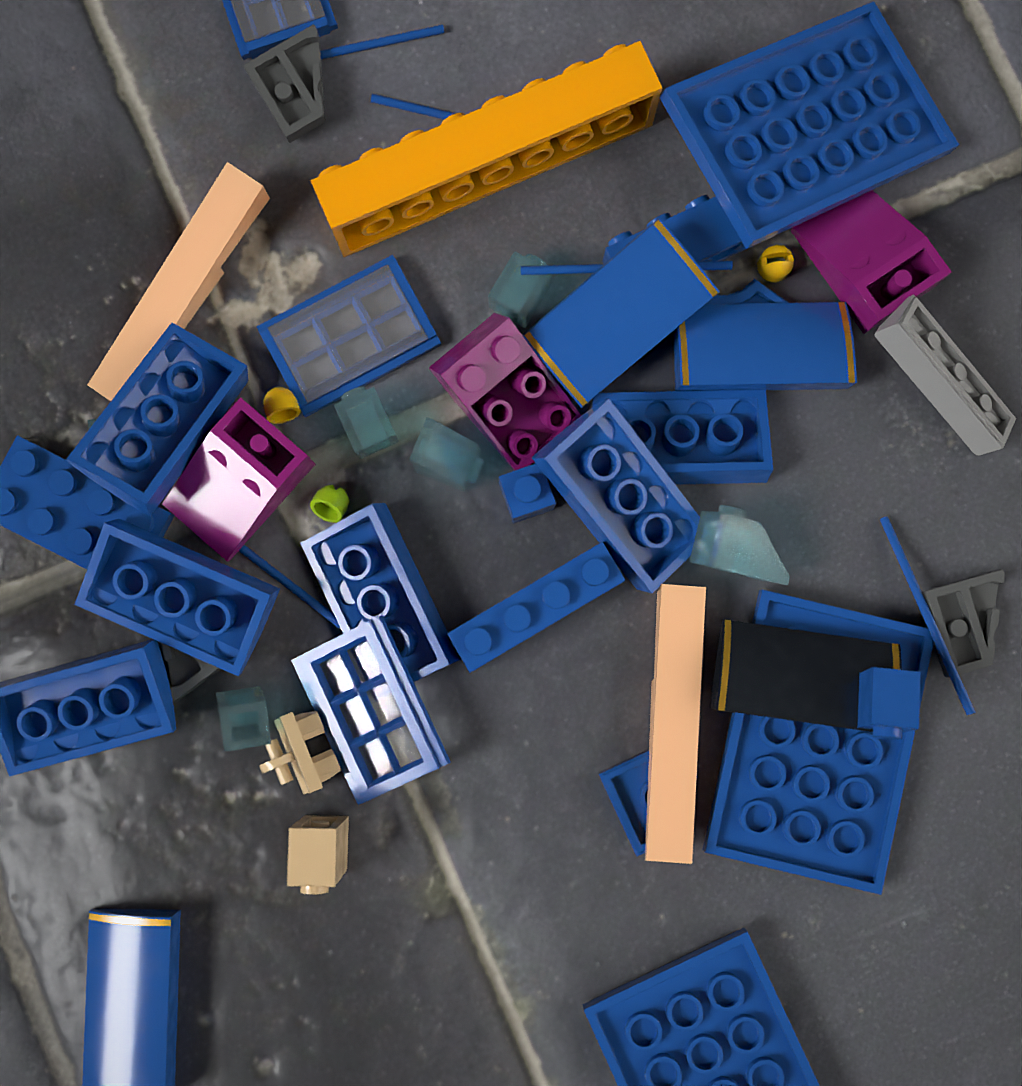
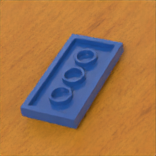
(60, 505)

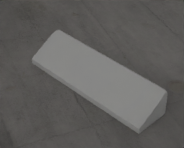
(946, 377)

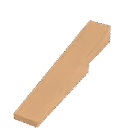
(185, 275)
(675, 723)

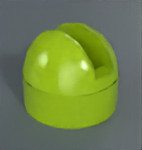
(330, 503)

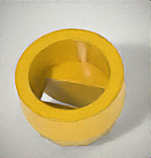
(776, 270)
(280, 405)

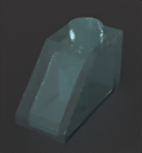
(446, 456)
(737, 546)

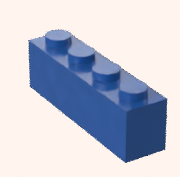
(700, 229)
(536, 607)

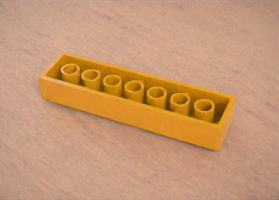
(489, 148)

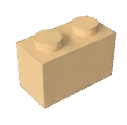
(317, 853)

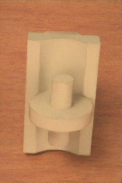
(308, 770)

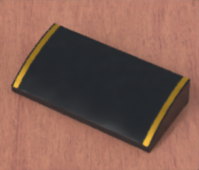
(794, 673)

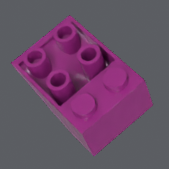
(871, 257)
(505, 390)
(236, 479)

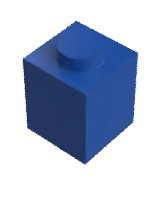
(526, 493)
(889, 701)

